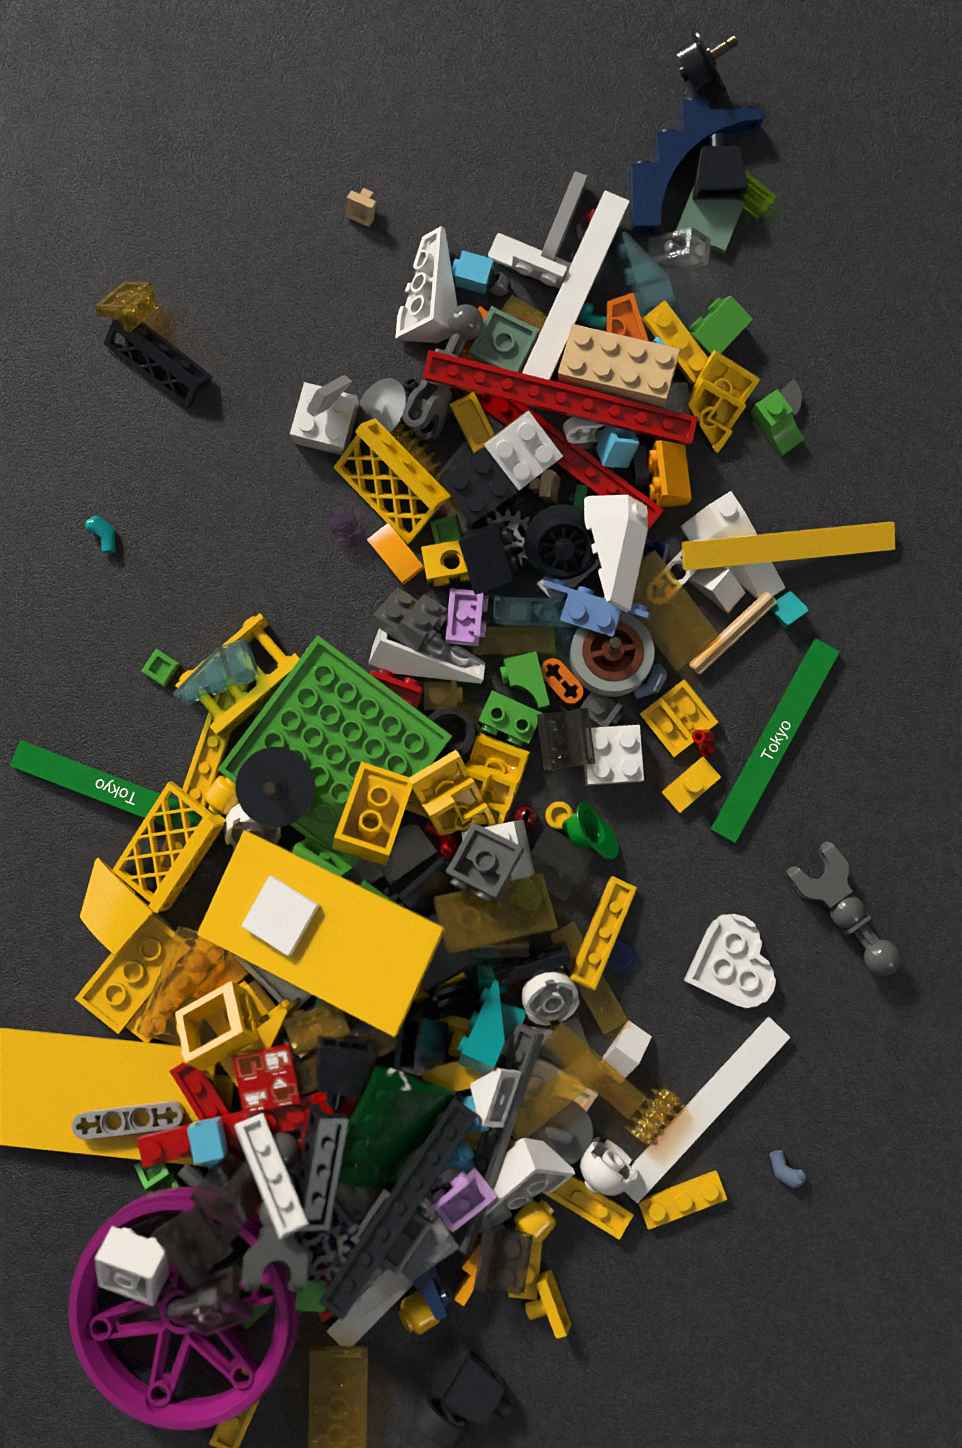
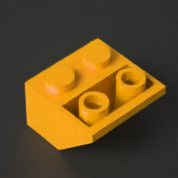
(669, 474)

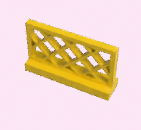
(401, 467)
(188, 859)

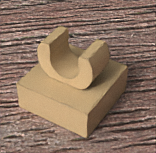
(361, 207)
(547, 486)

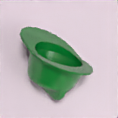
(590, 831)

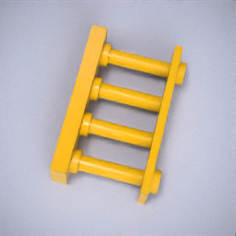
(248, 703)

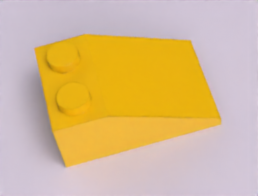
(372, 814)

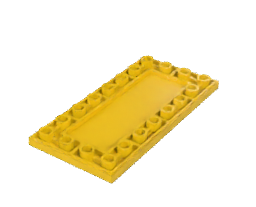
(354, 952)
(58, 1076)

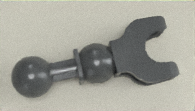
(433, 399)
(845, 909)
(269, 1246)

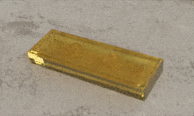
(516, 641)

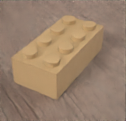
(618, 365)

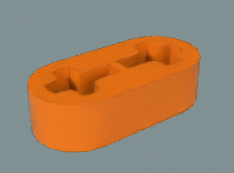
(566, 676)

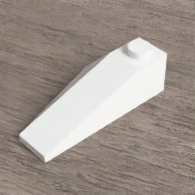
(430, 293)
(728, 519)
(619, 537)
(431, 660)
(524, 1174)

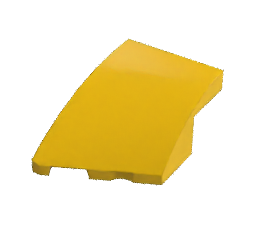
(720, 397)
(497, 773)
(450, 795)
(112, 908)

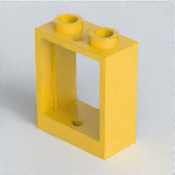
(241, 1021)

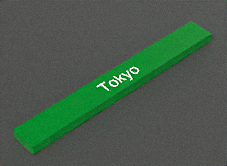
(774, 740)
(96, 784)

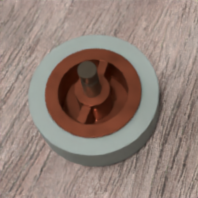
(614, 663)

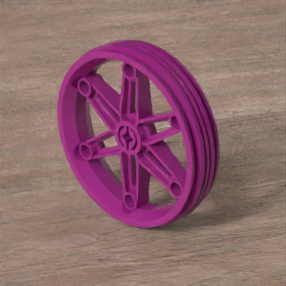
(149, 1402)

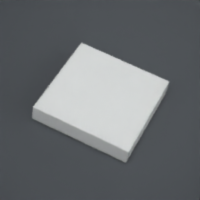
(280, 915)

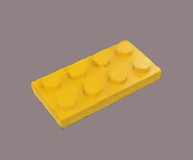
(128, 977)

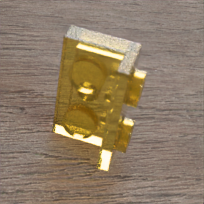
(130, 303)
(306, 1026)

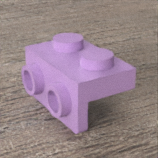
(464, 617)
(462, 1200)

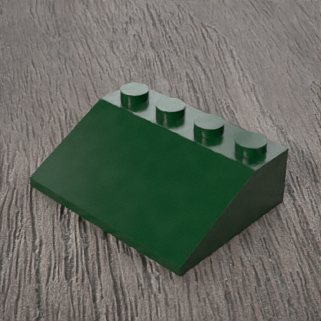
(389, 1126)

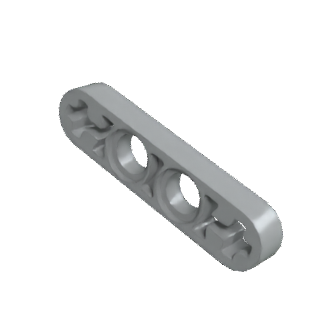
(564, 216)
(128, 1118)

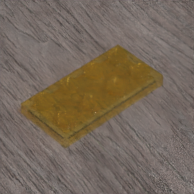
(676, 620)
(474, 924)
(186, 975)
(338, 1396)

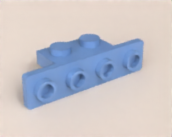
(591, 611)

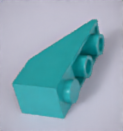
(487, 1034)

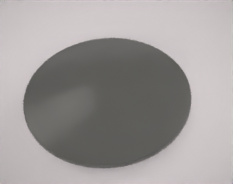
(383, 401)
(567, 1132)

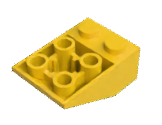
(269, 1032)

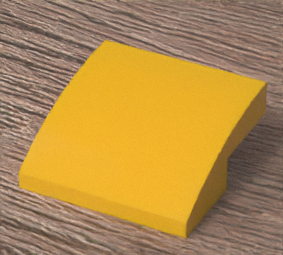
(678, 716)

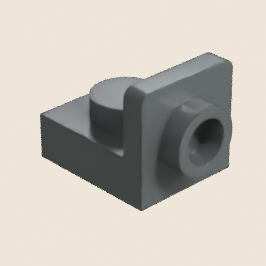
(602, 710)

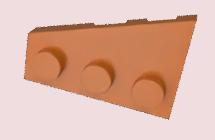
(625, 318)

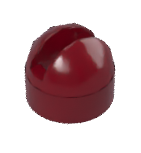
(531, 819)

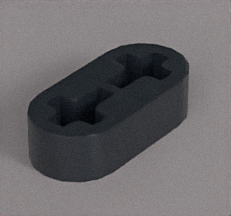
(639, 465)

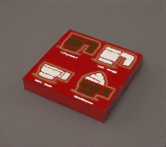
(267, 1078)

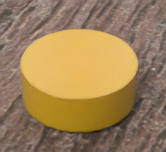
(557, 813)

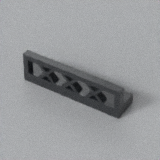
(159, 353)
(320, 1166)

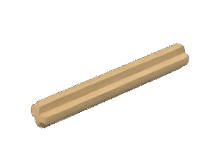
(733, 632)

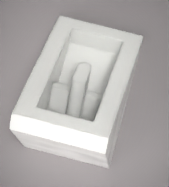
(718, 586)
(627, 1048)
(494, 1096)

